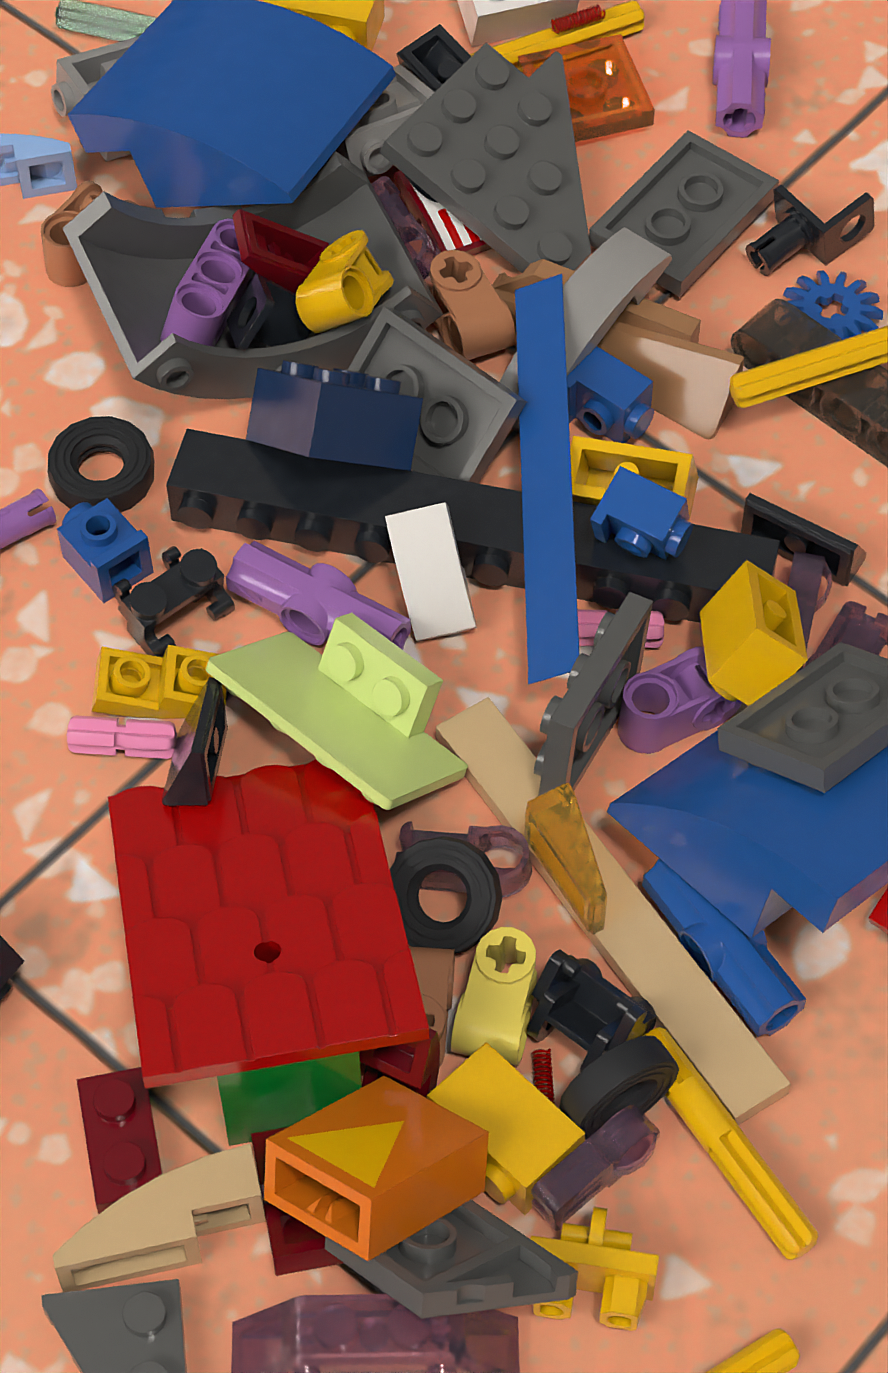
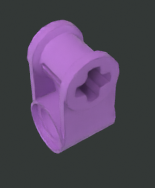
(678, 697)

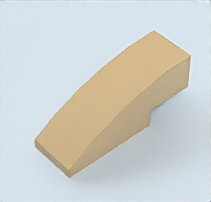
(160, 1222)

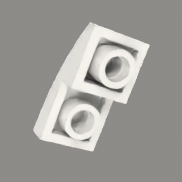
(431, 572)

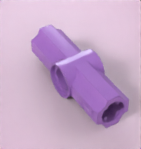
(741, 66)
(308, 597)

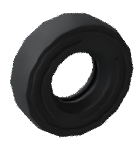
(95, 436)
(475, 872)
(627, 1075)

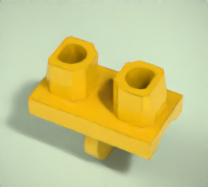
(603, 1267)

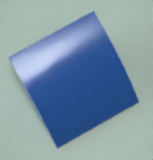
(231, 102)
(763, 839)

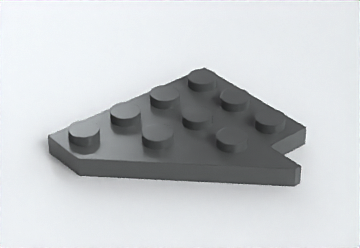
(501, 158)

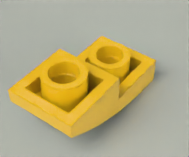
(149, 684)

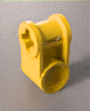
(342, 285)

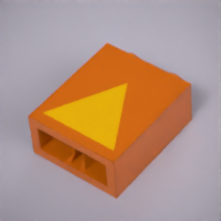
(375, 1167)

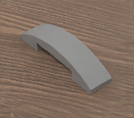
(599, 292)

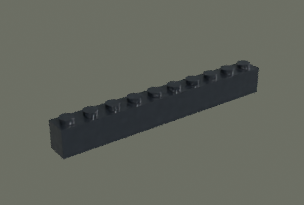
(344, 505)

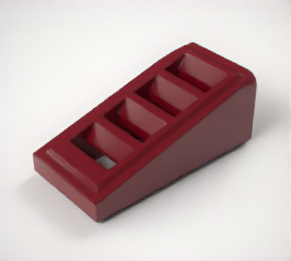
(276, 250)

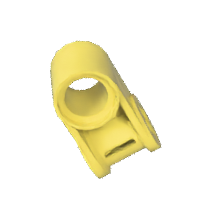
(497, 1003)

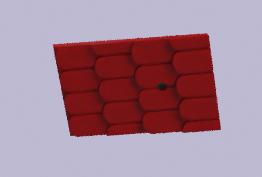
(263, 941)

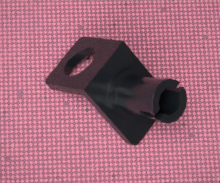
(803, 229)
(266, 314)

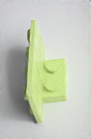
(352, 707)

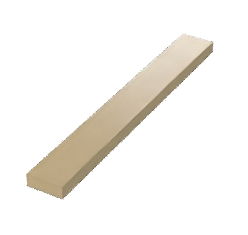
(634, 935)

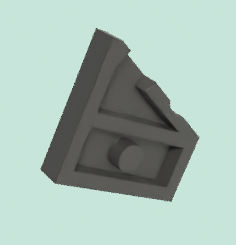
(122, 1327)

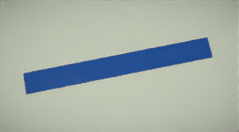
(546, 481)

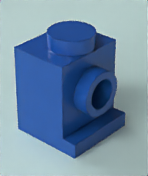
(610, 397)
(642, 516)
(104, 547)

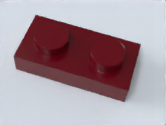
(118, 1134)

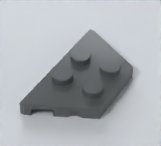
(465, 1266)

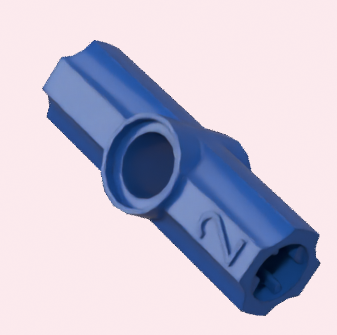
(726, 954)

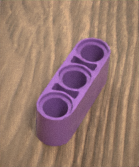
(209, 288)

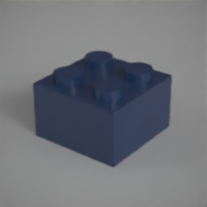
(334, 415)

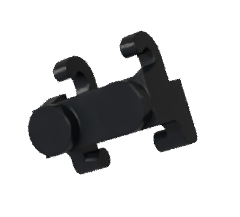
(178, 586)
(586, 1007)

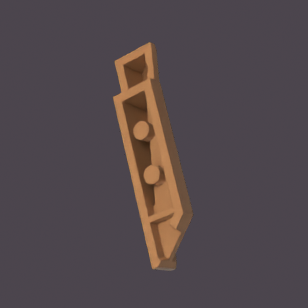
(662, 345)

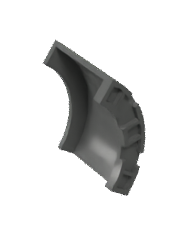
(140, 256)

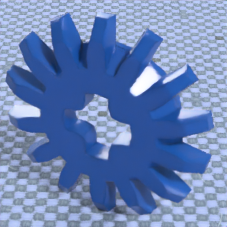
(855, 306)

